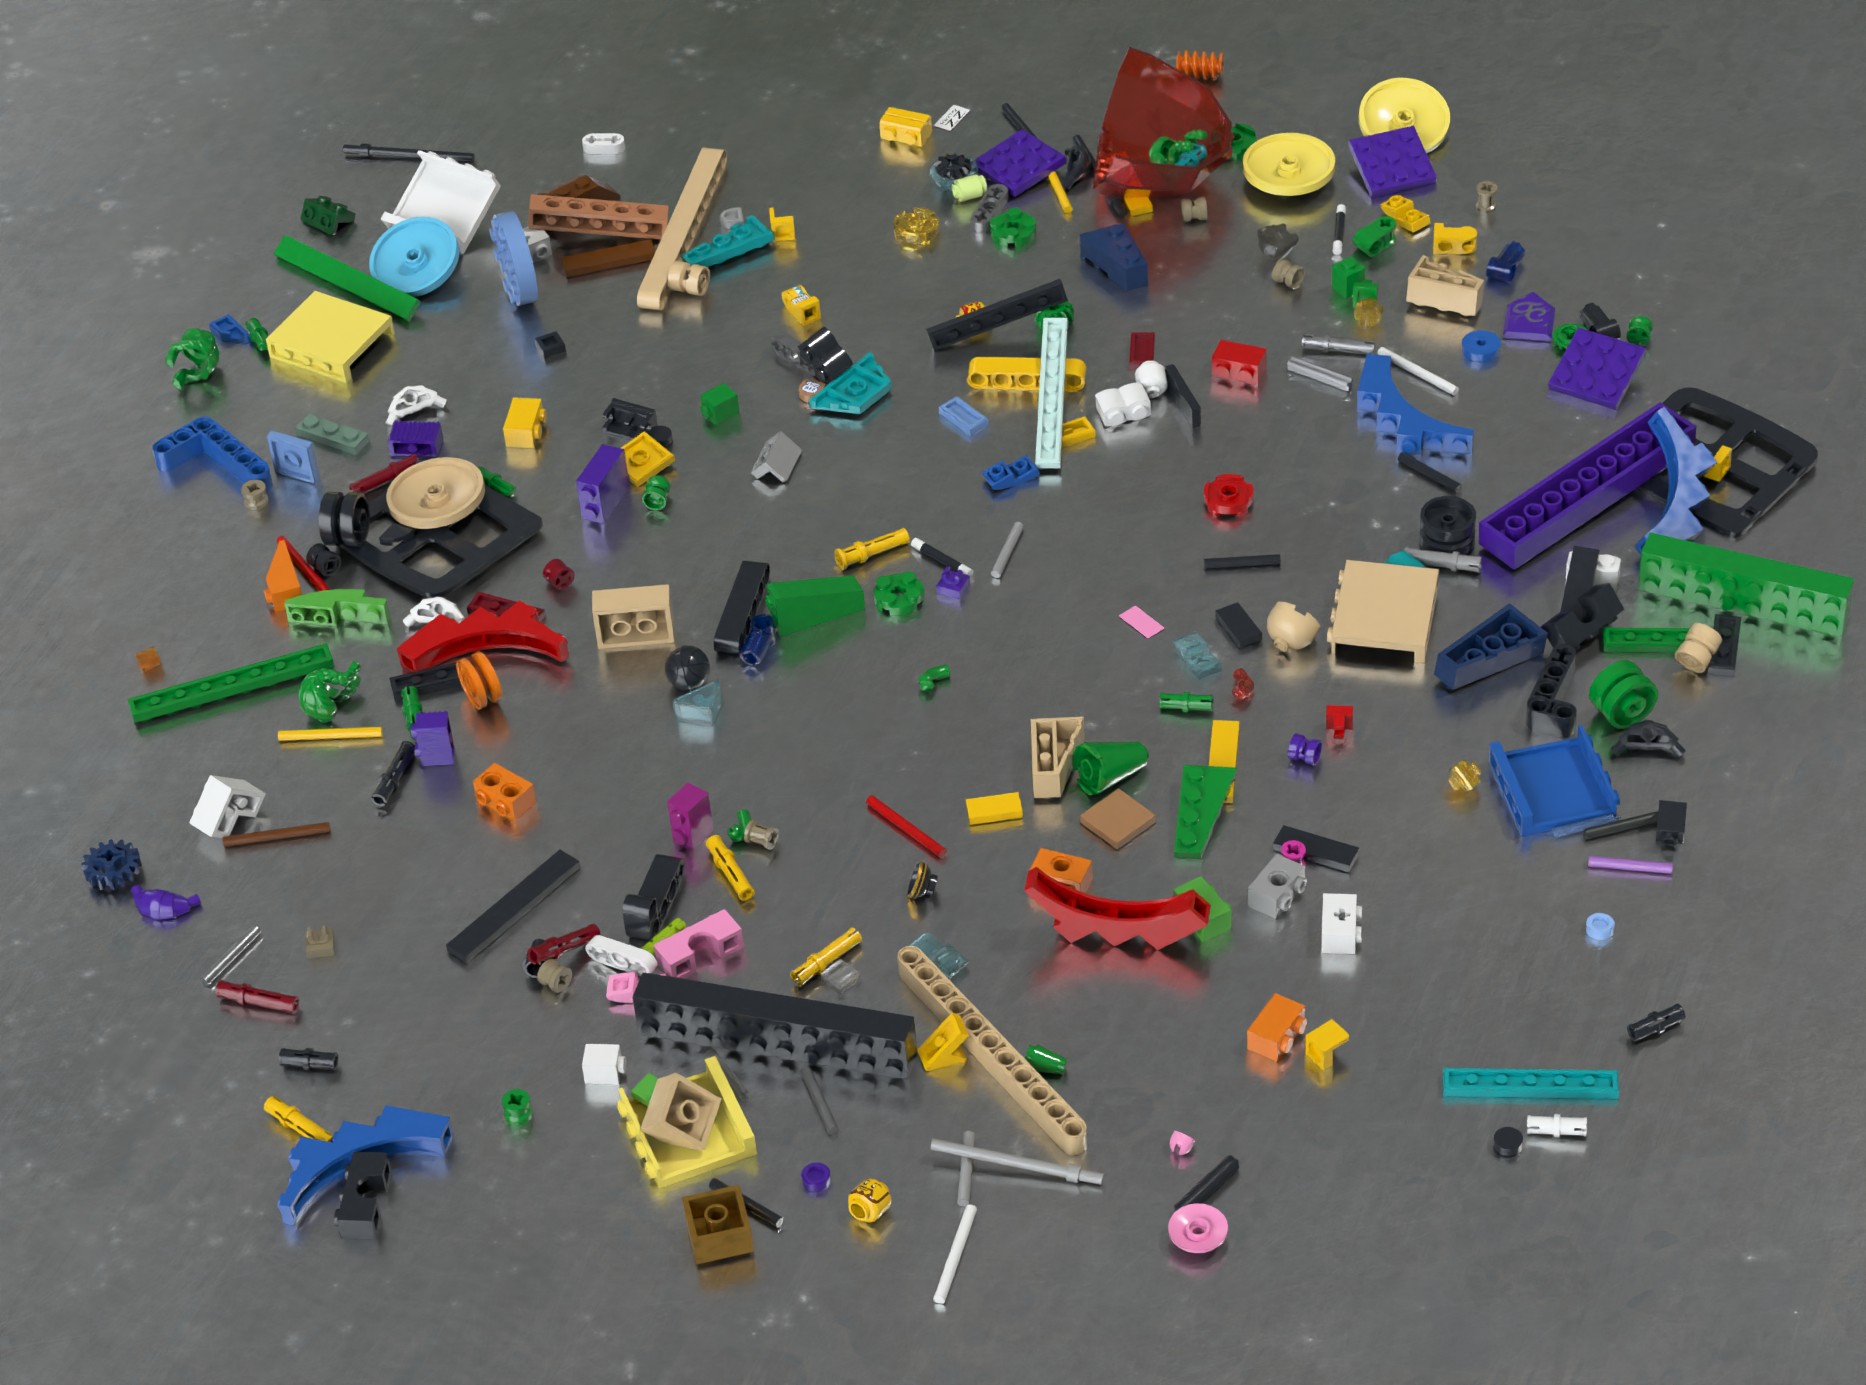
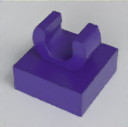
(953, 583)

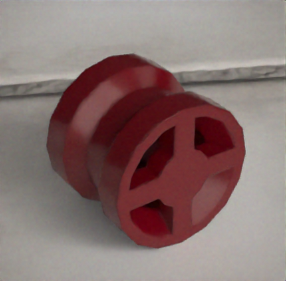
(558, 574)

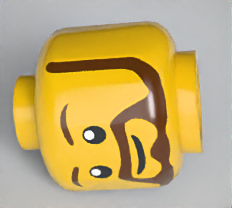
(869, 1200)

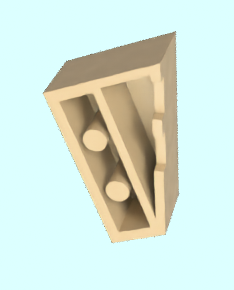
(1444, 289)
(1052, 753)

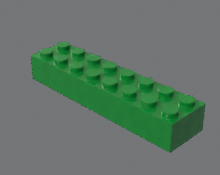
(1746, 584)

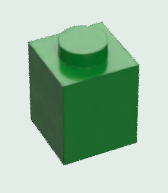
(1345, 274)
(719, 404)

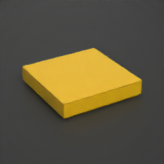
(645, 458)

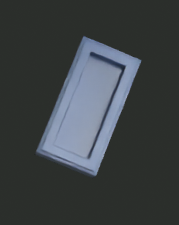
(963, 416)

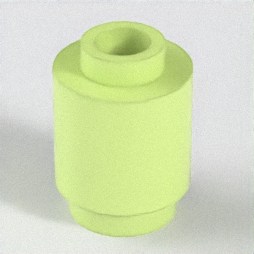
(969, 187)

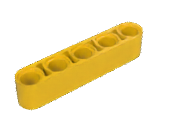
(1019, 373)

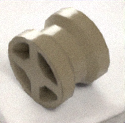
(254, 494)
(554, 975)

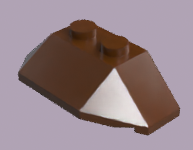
(582, 187)

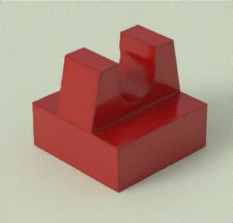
(1339, 719)

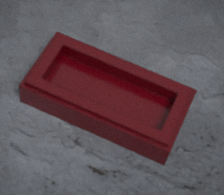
(1141, 348)

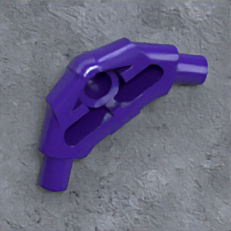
(161, 903)

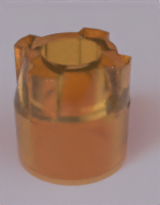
(148, 659)

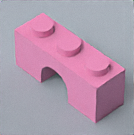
(715, 933)

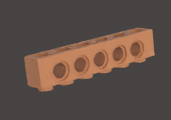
(597, 216)

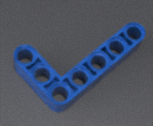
(210, 437)

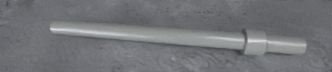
(1072, 1173)

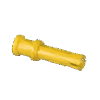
(861, 551)

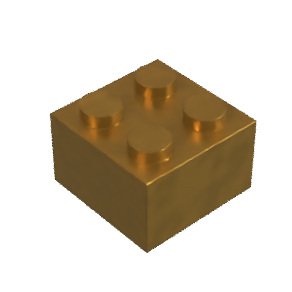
(717, 1224)

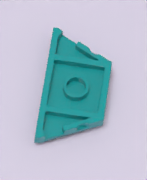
(854, 388)

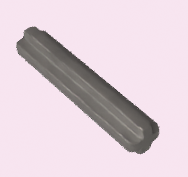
(1319, 373)

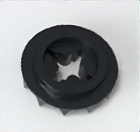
(960, 166)

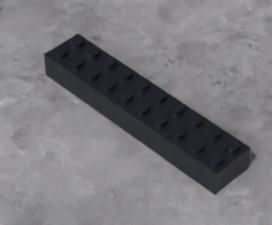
(775, 1025)

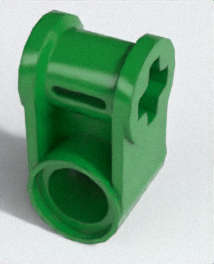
(1376, 236)

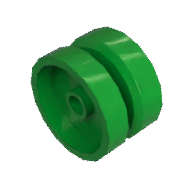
(1623, 694)

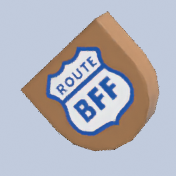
(809, 388)

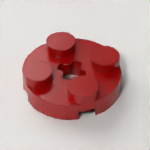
(1237, 503)

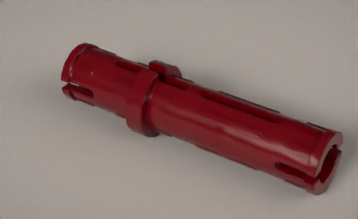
(383, 476)
(542, 953)
(246, 994)

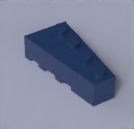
(1490, 647)

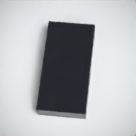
(1238, 625)

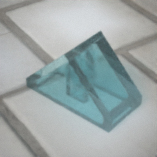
(700, 705)

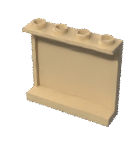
(1384, 607)

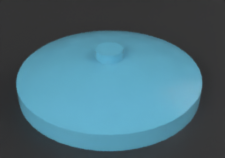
(415, 255)

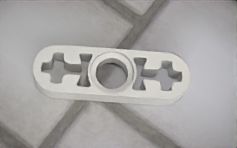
(620, 955)

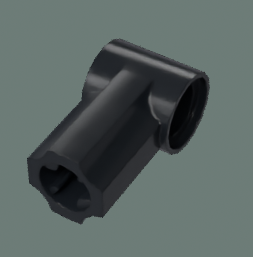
(1598, 322)

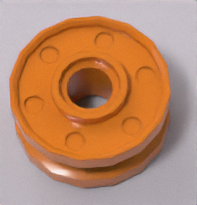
(479, 680)

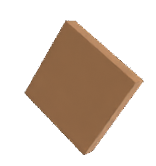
(1117, 818)

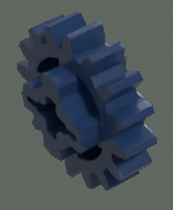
(111, 864)

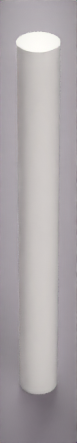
(1420, 372)
(955, 1254)

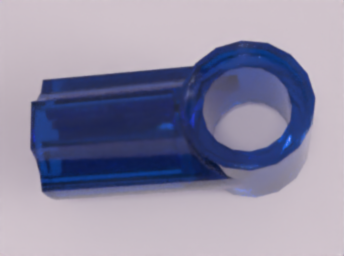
(1505, 265)
(759, 639)

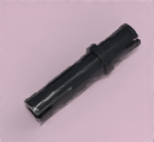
(382, 793)

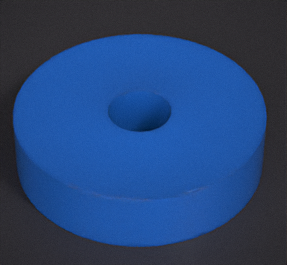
(1481, 346)

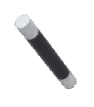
(1339, 229)
(940, 557)

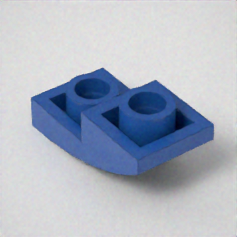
(1006, 476)

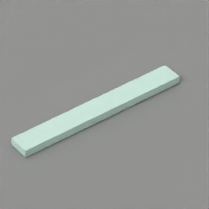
(1051, 393)

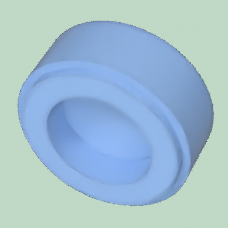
(1600, 926)

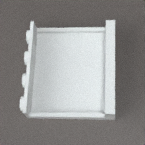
(448, 193)

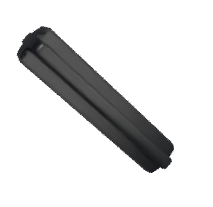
(1209, 1183)

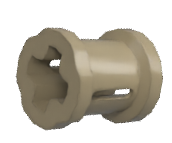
(1486, 196)
(761, 834)

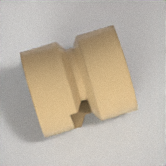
(688, 278)
(1699, 646)

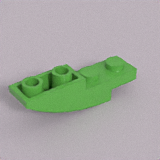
(334, 605)

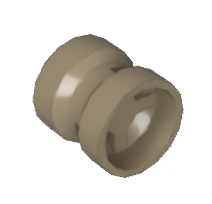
(1194, 209)
(1289, 274)

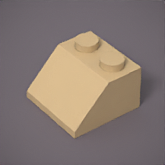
(680, 1113)

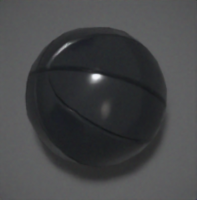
(687, 668)

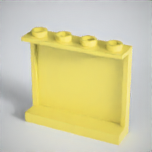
(327, 335)
(727, 1143)

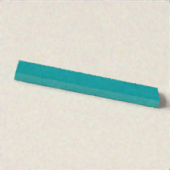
(1530, 1083)

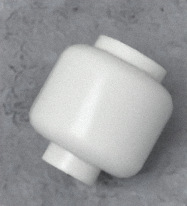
(1152, 377)

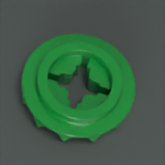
(1563, 333)

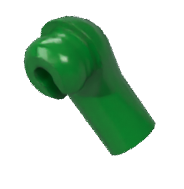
(926, 679)
(737, 833)

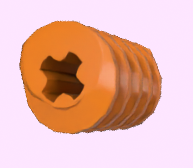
(1199, 65)

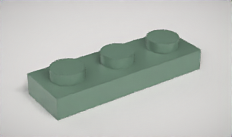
(332, 434)

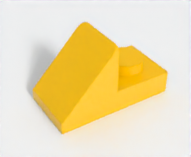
(944, 1044)

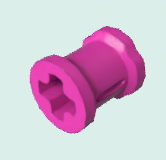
(1294, 851)

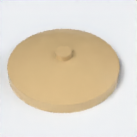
(435, 493)

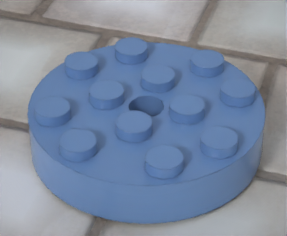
(514, 258)

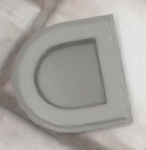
(731, 217)

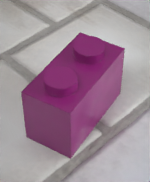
(690, 815)

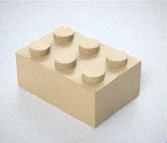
(633, 616)

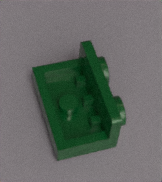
(325, 214)

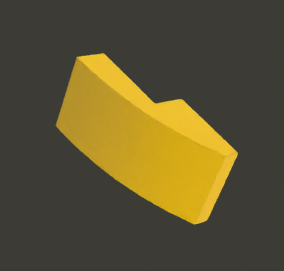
(1404, 213)

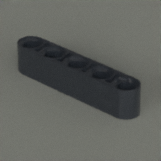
(741, 607)

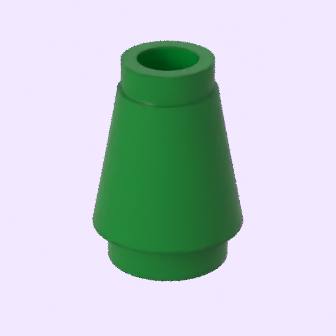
(1045, 1060)

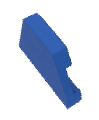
(229, 330)

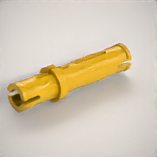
(719, 850)
(818, 962)
(292, 1118)

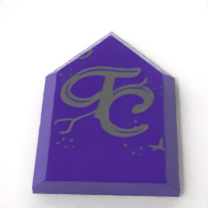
(1529, 318)

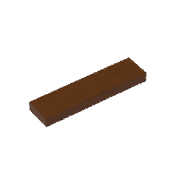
(608, 258)

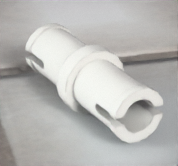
(1556, 1125)

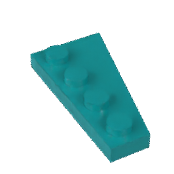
(734, 243)

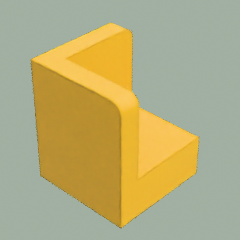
(782, 227)
(1723, 464)
(1322, 1042)

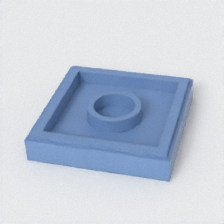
(293, 457)

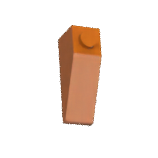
(281, 579)

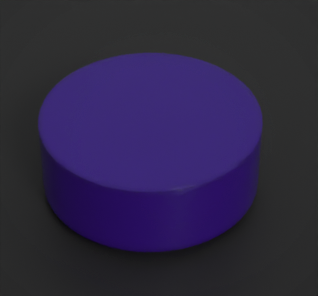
(816, 1177)

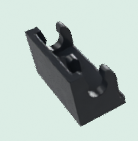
(628, 419)

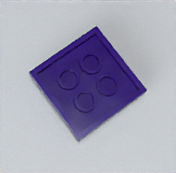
(1392, 161)
(1019, 162)
(1597, 368)

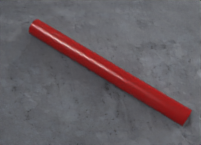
(304, 566)
(906, 826)

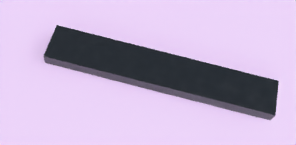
(997, 314)
(513, 906)

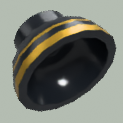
(921, 881)

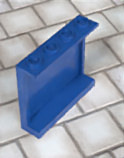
(1554, 783)

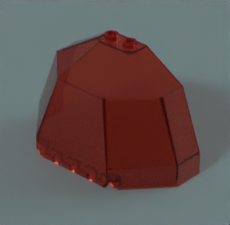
(1149, 103)

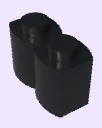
(825, 355)

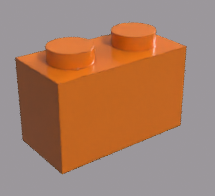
(1276, 1027)

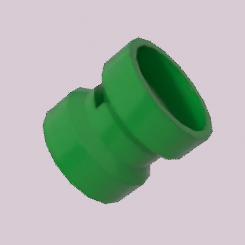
(656, 492)

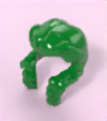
(1168, 151)
(199, 348)
(316, 695)

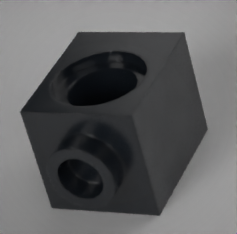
(1671, 822)

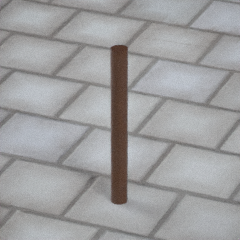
(276, 834)

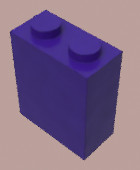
(602, 483)

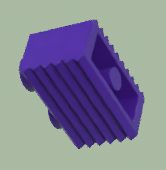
(415, 438)
(433, 738)

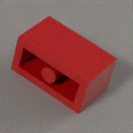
(1239, 362)

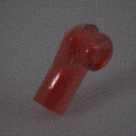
(1244, 684)

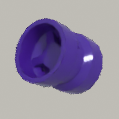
(1305, 749)

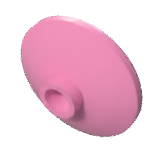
(1198, 1219)

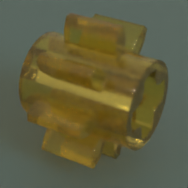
(1368, 312)
(1464, 775)

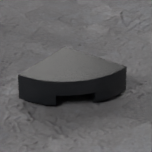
(395, 534)

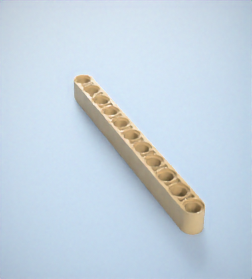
(682, 226)
(994, 1052)

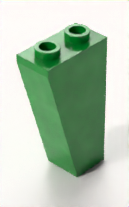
(812, 602)

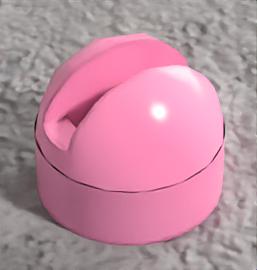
(1181, 1140)

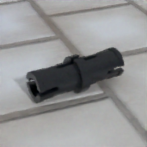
(1671, 1015)
(308, 1059)

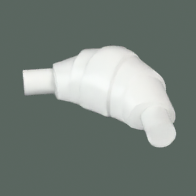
(412, 400)
(431, 608)

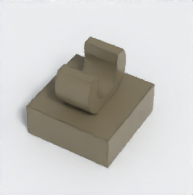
(319, 943)

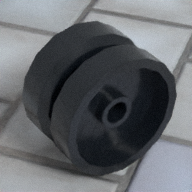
(344, 519)
(1447, 525)

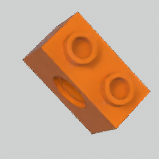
(1065, 868)

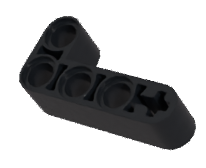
(1544, 707)
(647, 911)

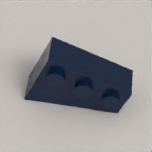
(1117, 255)

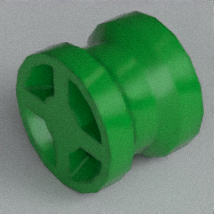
(1643, 335)
(517, 1107)

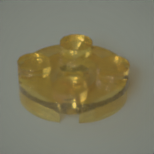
(907, 230)

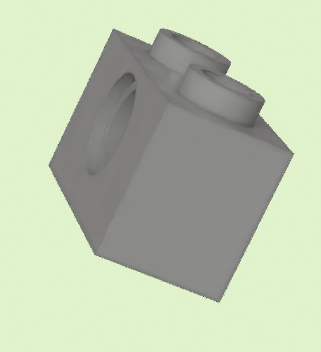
(1276, 886)

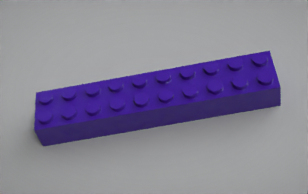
(1577, 491)

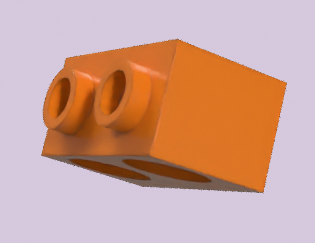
(504, 791)

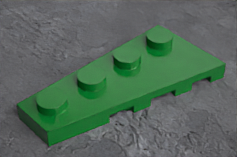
(1200, 806)

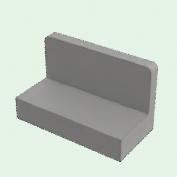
(778, 457)

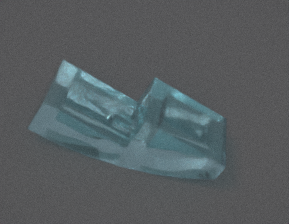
(1196, 655)
(944, 957)

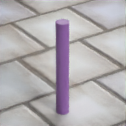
(1630, 864)

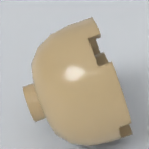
(1290, 628)

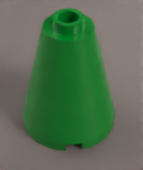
(1107, 763)

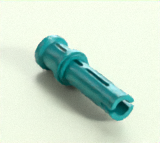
(1191, 158)

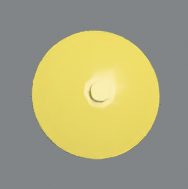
(1404, 104)
(1289, 164)

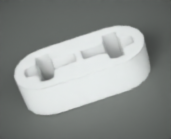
(603, 143)

